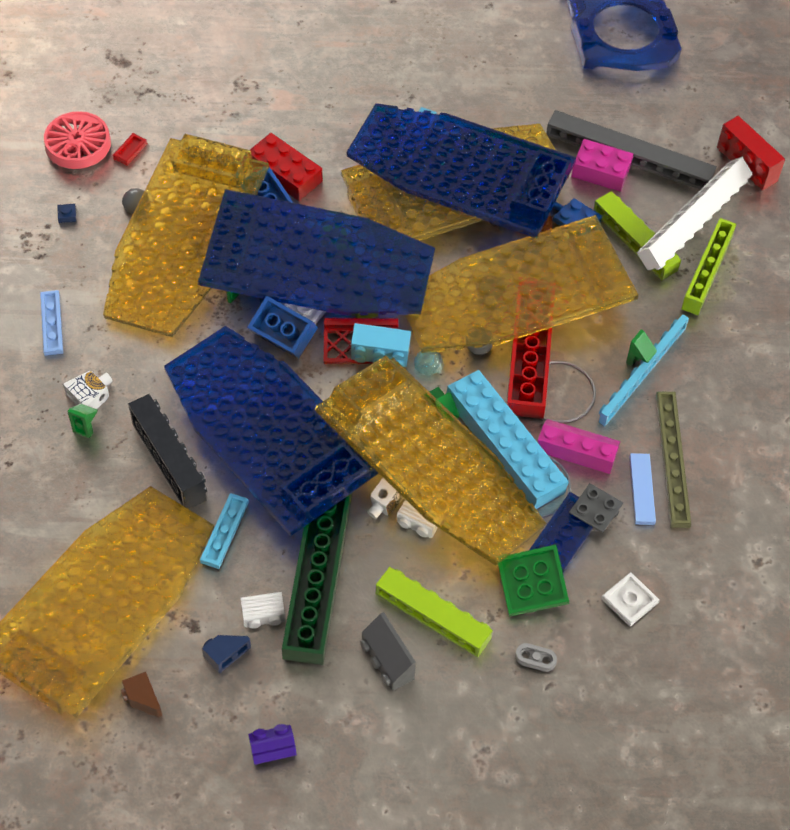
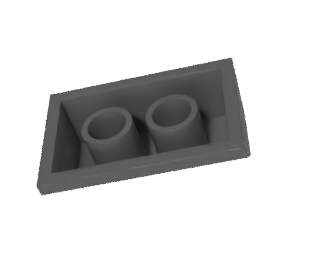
(388, 652)

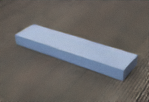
(51, 323)
(642, 489)

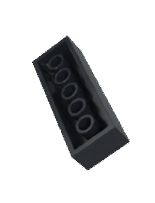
(168, 452)

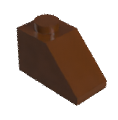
(141, 694)

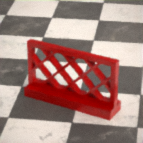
(346, 326)

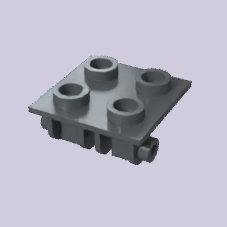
(596, 507)

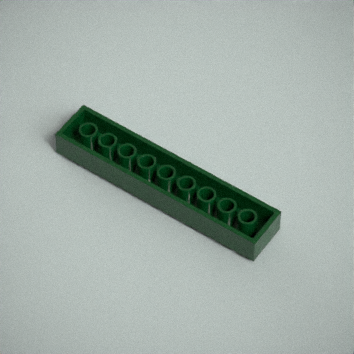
(316, 585)

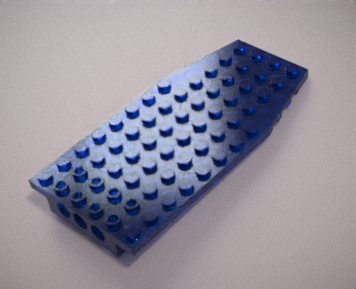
(463, 165)
(314, 258)
(266, 428)

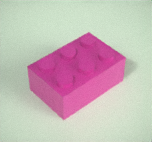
(602, 165)

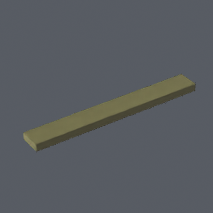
(673, 460)

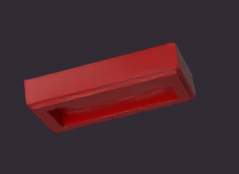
(130, 149)

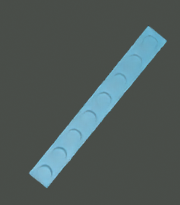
(639, 374)

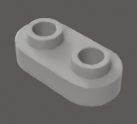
(536, 656)

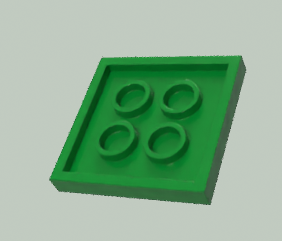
(533, 580)

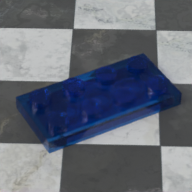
(565, 532)

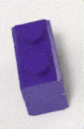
(272, 744)

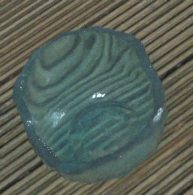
(428, 363)

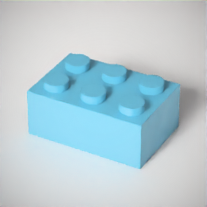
(375, 342)

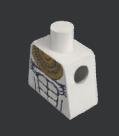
(88, 389)
(384, 499)

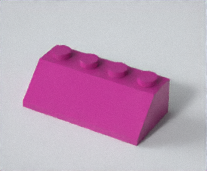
(578, 446)

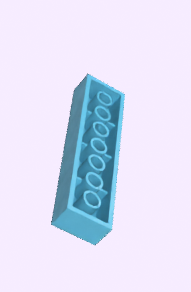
(508, 439)

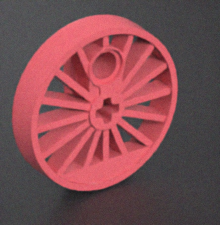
(76, 142)

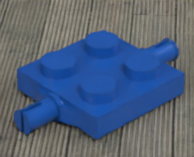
(572, 212)

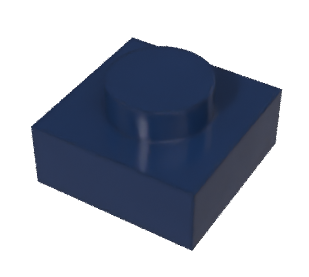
(66, 213)

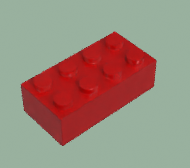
(741, 140)
(292, 168)

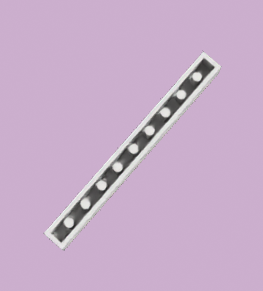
(694, 214)

